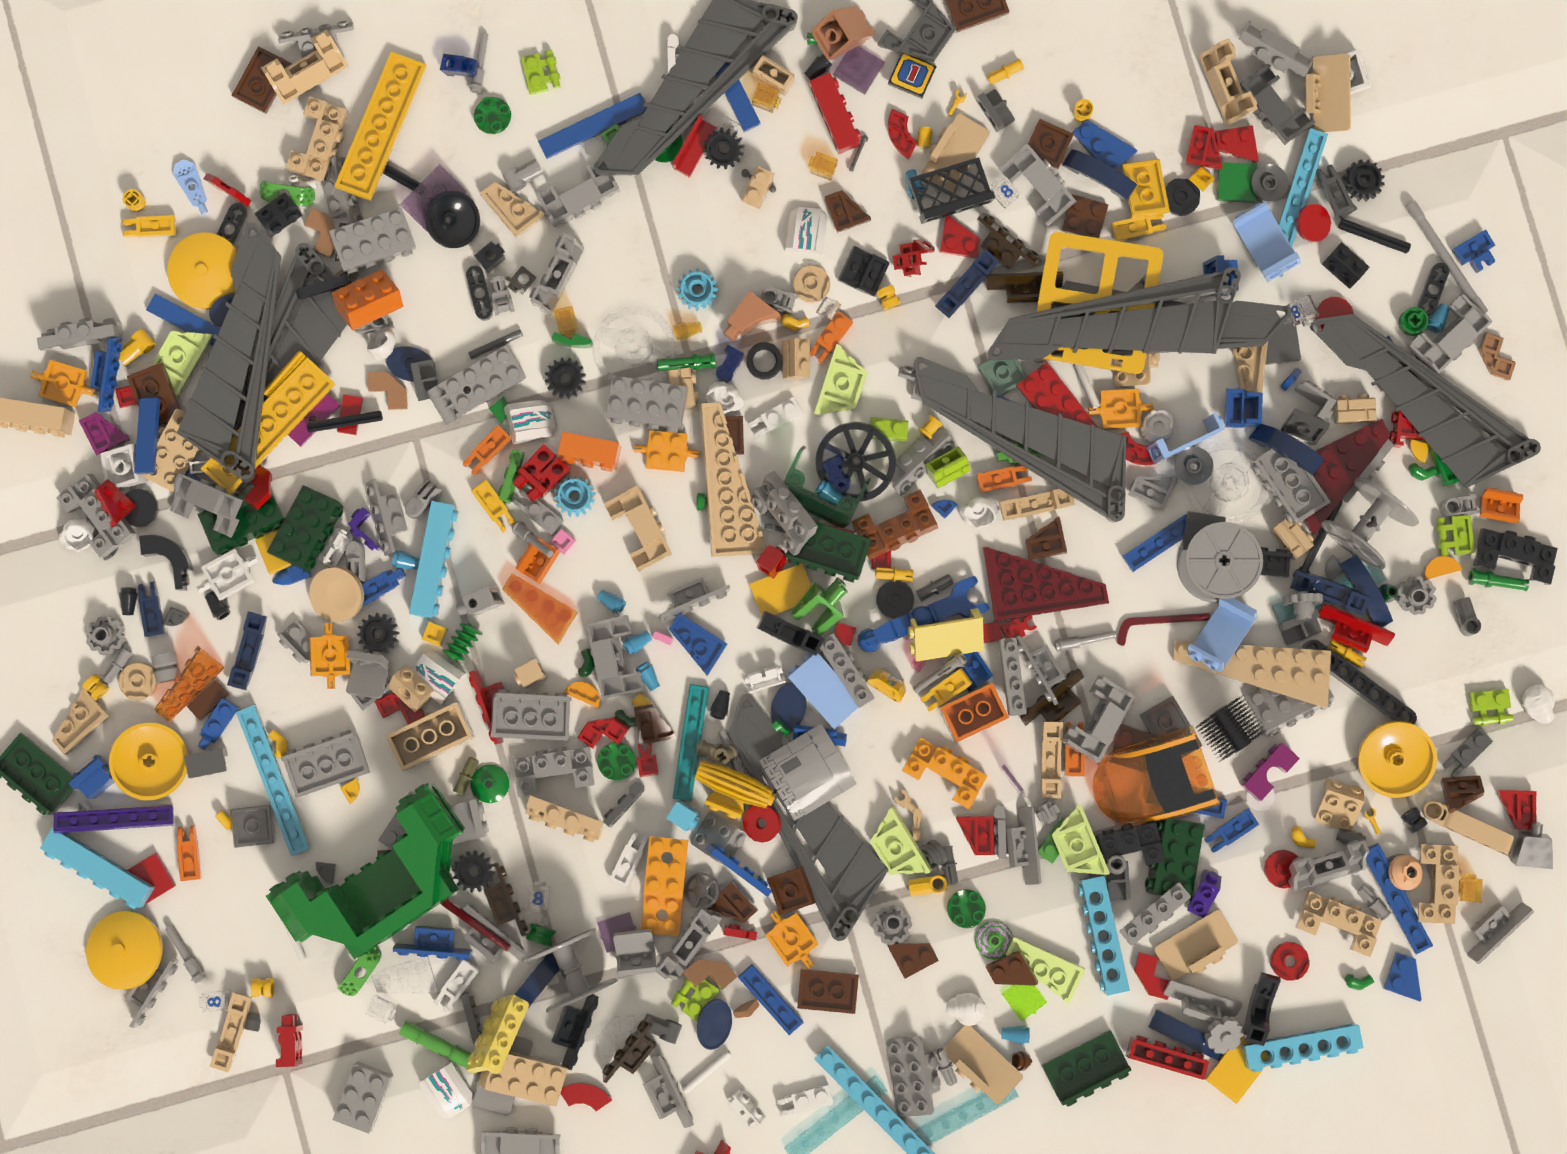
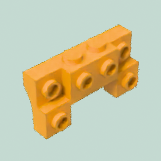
(949, 767)

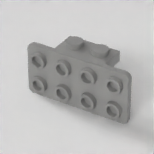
(913, 1076)
(496, 1101)

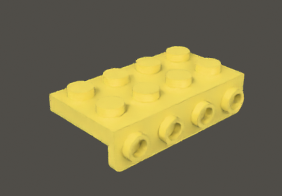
(497, 1035)

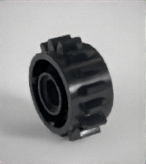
(731, 141)
(1372, 175)
(569, 388)
(368, 629)
(464, 876)

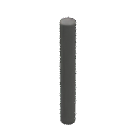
(496, 343)

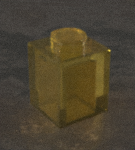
(766, 98)
(823, 165)
(566, 321)
(1471, 888)

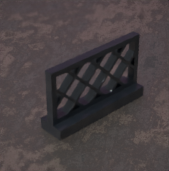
(961, 203)

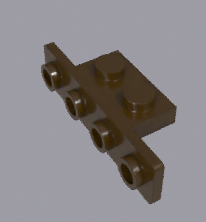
(1004, 245)
(1020, 286)
(1065, 697)
(502, 903)
(633, 1053)

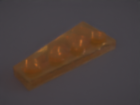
(542, 608)
(195, 677)

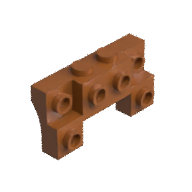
(899, 529)

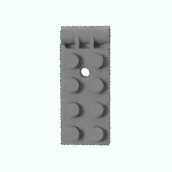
(485, 378)

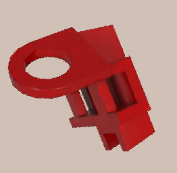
(915, 250)

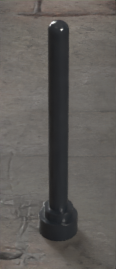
(1318, 542)

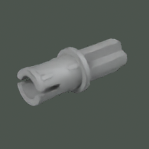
(116, 665)
(1373, 902)
(945, 1066)

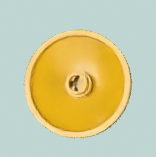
(202, 269)
(1397, 759)
(148, 761)
(124, 950)

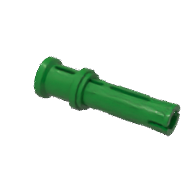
(695, 362)
(1489, 579)

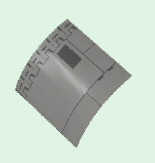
(808, 772)

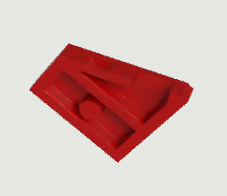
(1238, 142)
(1203, 148)
(959, 240)
(113, 502)
(1519, 807)
(979, 833)

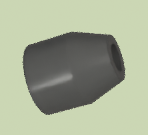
(252, 1022)

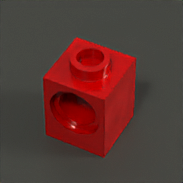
(771, 561)

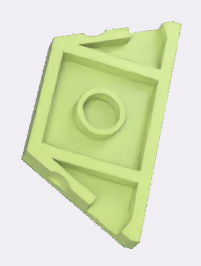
(181, 356)
(841, 385)
(1078, 845)
(897, 847)

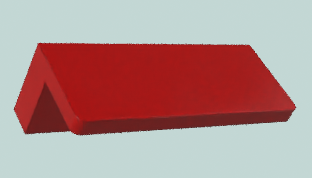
(693, 147)

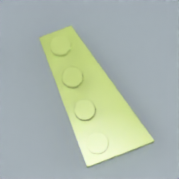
(1052, 970)

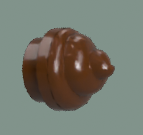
(1021, 1060)

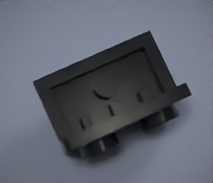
(278, 214)
(1345, 265)
(1276, 563)

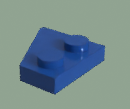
(1403, 977)

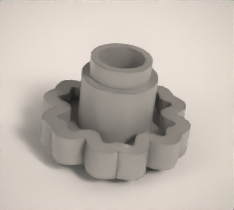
(1416, 595)
(1303, 603)
(105, 635)
(892, 925)
(1224, 1035)

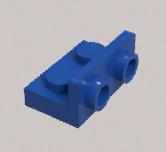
(975, 670)

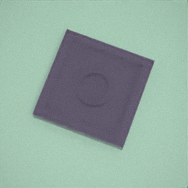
(859, 69)

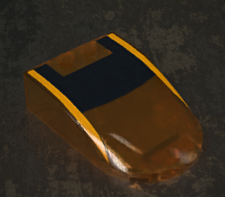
(1155, 779)

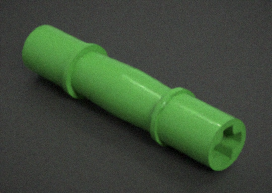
(434, 1043)

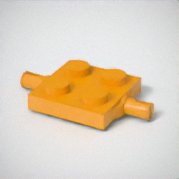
(62, 383)
(1120, 409)
(666, 451)
(329, 656)
(791, 939)

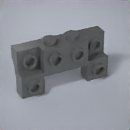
(1271, 108)

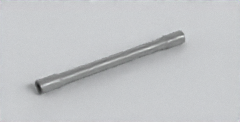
(1418, 215)

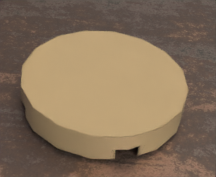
(811, 284)
(137, 681)

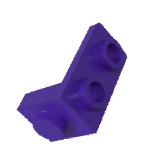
(359, 518)
(1206, 893)

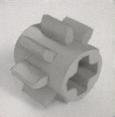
(1047, 812)

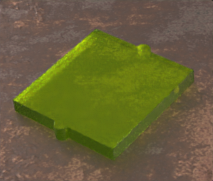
(1024, 1000)

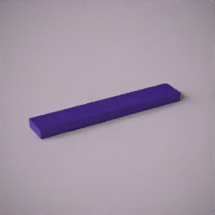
(113, 819)

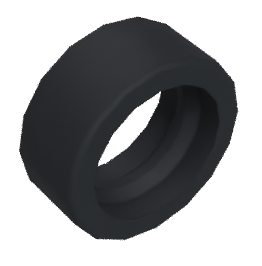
(764, 346)

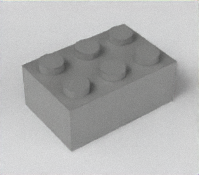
(362, 1097)

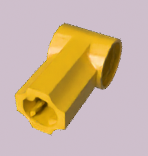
(139, 344)
(925, 885)

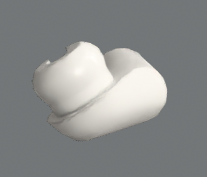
(295, 181)

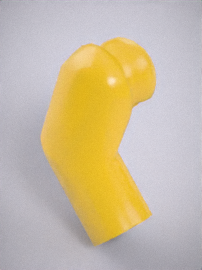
(794, 324)
(281, 743)
(224, 820)
(1300, 840)

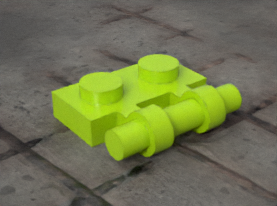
(535, 75)
(1461, 533)
(1490, 700)
(704, 993)

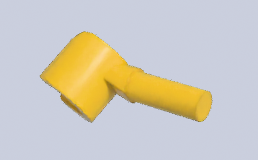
(957, 100)
(1372, 820)

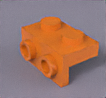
(1500, 505)
(535, 563)

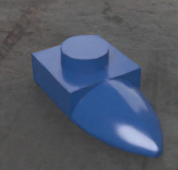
(290, 575)

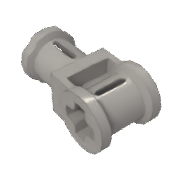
(501, 298)

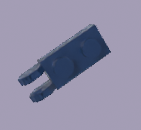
(151, 611)

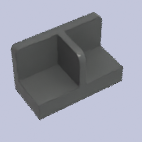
(995, 109)
(424, 378)
(1297, 630)
(206, 763)
(1118, 885)

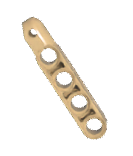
(1468, 827)

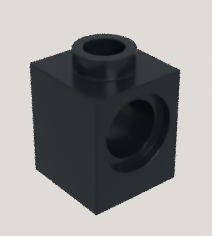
(489, 265)

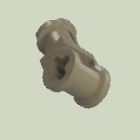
(719, 753)

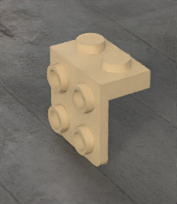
(1340, 805)

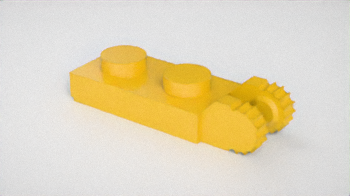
(151, 226)
(1136, 227)
(492, 505)
(948, 688)

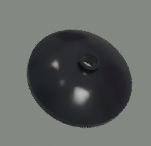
(463, 219)

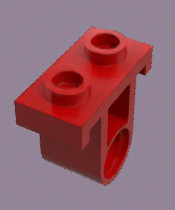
(1402, 430)

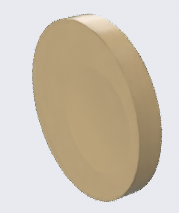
(336, 594)

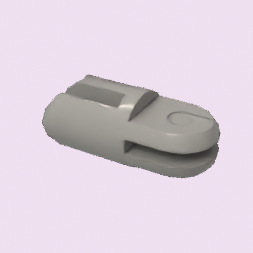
(422, 499)
(356, 559)

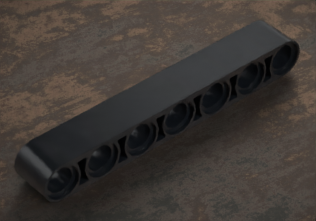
(1368, 685)

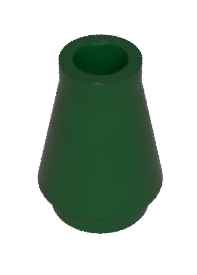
(1384, 589)

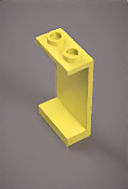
(947, 637)

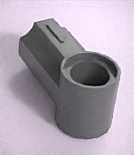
(1465, 614)
(665, 1029)

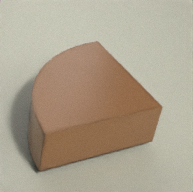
(746, 1009)

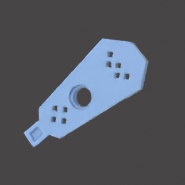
(188, 179)

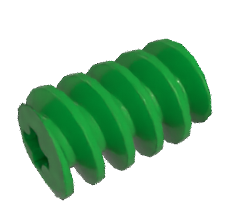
(462, 642)

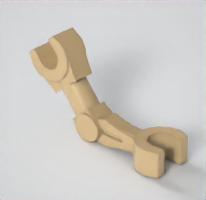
(915, 811)

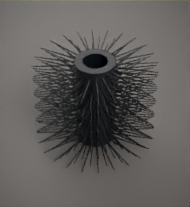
(1231, 728)

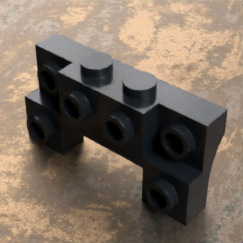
(1516, 549)
(1129, 840)

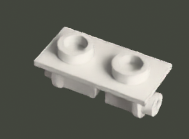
(335, 547)
(757, 681)
(741, 1101)

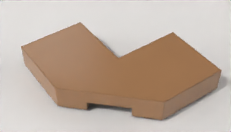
(321, 223)
(1496, 365)
(395, 391)
(717, 970)

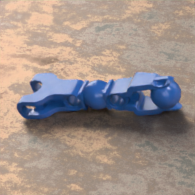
(956, 604)

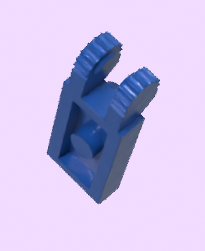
(1233, 829)

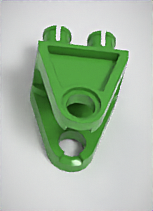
(829, 597)

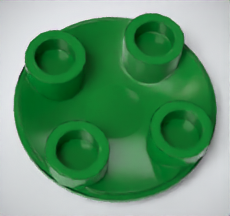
(492, 115)
(616, 761)
(966, 908)

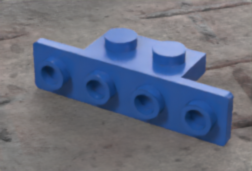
(105, 373)
(433, 942)

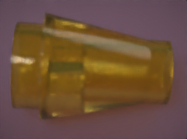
(686, 329)

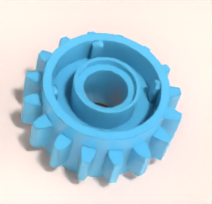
(697, 279)
(564, 496)

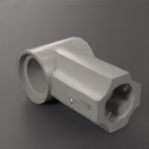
(518, 177)

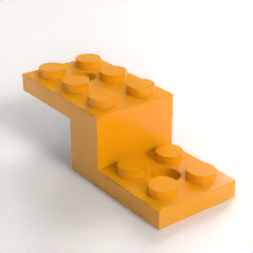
(664, 885)

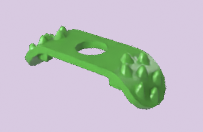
(299, 195)
(352, 984)

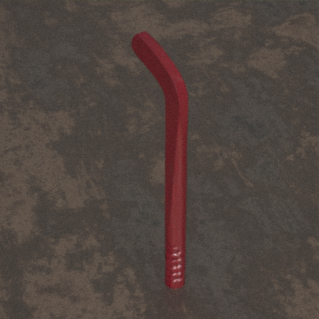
(1121, 640)
(475, 924)

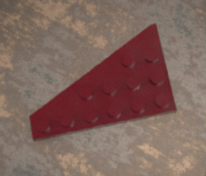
(1343, 463)
(1030, 589)

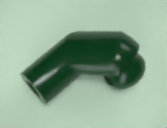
(588, 664)
(620, 715)

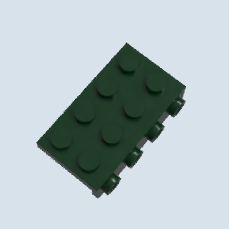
(251, 524)
(306, 529)
(834, 552)
(35, 775)
(1181, 848)
(1086, 1068)

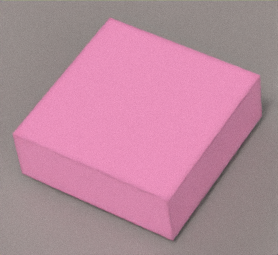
(562, 541)
(662, 638)

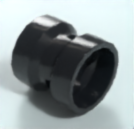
(1414, 819)

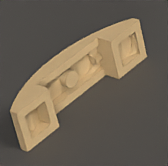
(1035, 504)
(1051, 759)
(232, 1032)

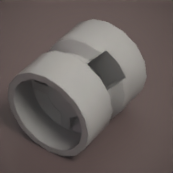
(165, 667)

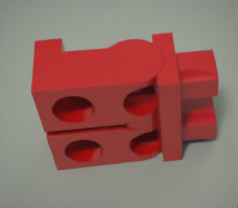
(541, 473)
(290, 1041)

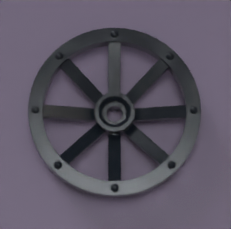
(872, 431)

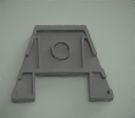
(925, 38)

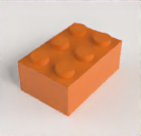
(367, 299)
(589, 451)
(973, 712)

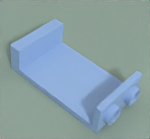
(1266, 241)
(1158, 450)
(1222, 634)
(823, 689)

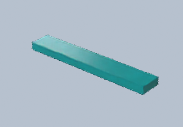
(690, 738)

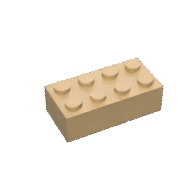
(36, 417)
(430, 736)
(527, 1079)

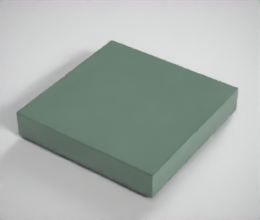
(1001, 375)

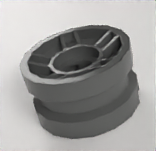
(934, 854)

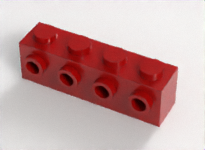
(834, 113)
(1167, 1058)

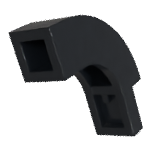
(157, 545)
(790, 634)
(1259, 1008)

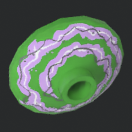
(986, 933)

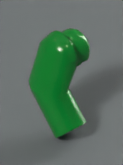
(1420, 473)
(1358, 984)

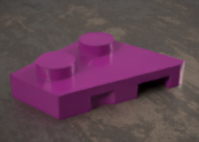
(102, 433)

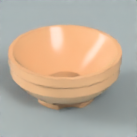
(1398, 872)

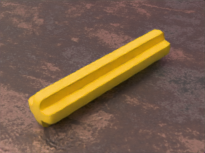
(291, 366)

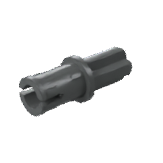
(934, 587)
(949, 866)

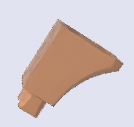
(842, 31)
(749, 315)

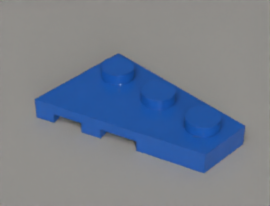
(1103, 144)
(698, 642)

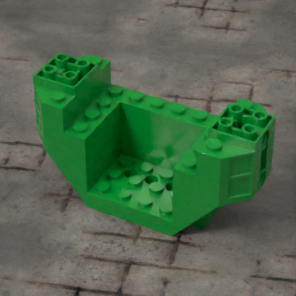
(384, 894)

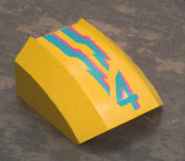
(887, 684)

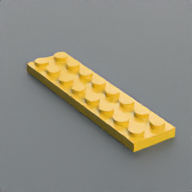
(380, 126)
(279, 417)

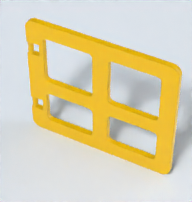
(1112, 251)

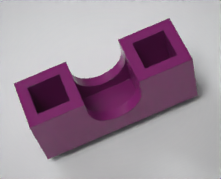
(1256, 782)

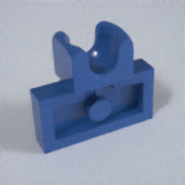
(1475, 251)

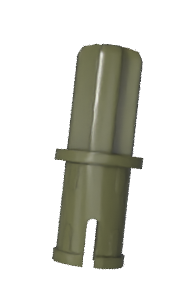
(466, 776)

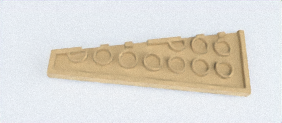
(729, 504)
(1287, 671)

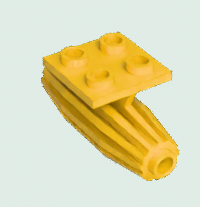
(732, 789)

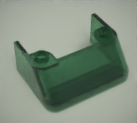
(837, 515)

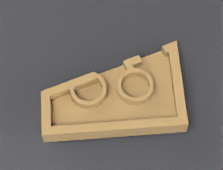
(511, 210)
(1251, 367)
(80, 722)

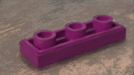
(321, 411)

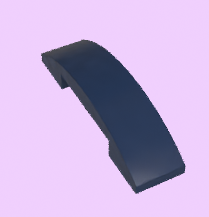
(1100, 172)
(967, 283)
(1288, 446)
(1363, 582)
(1331, 590)
(248, 651)
(538, 979)
(1182, 1033)

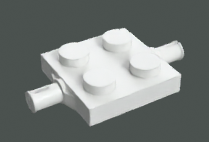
(227, 574)

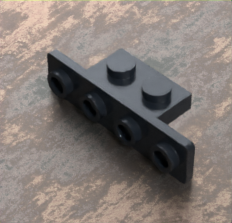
(572, 1029)

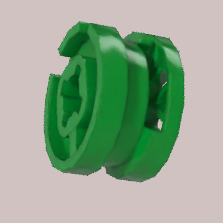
(1413, 321)
(540, 934)

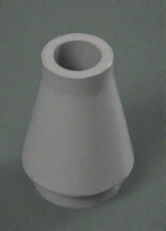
(1116, 860)

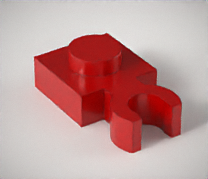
(1014, 628)
(647, 763)
(735, 931)

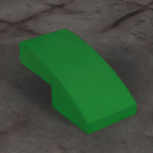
(577, 341)

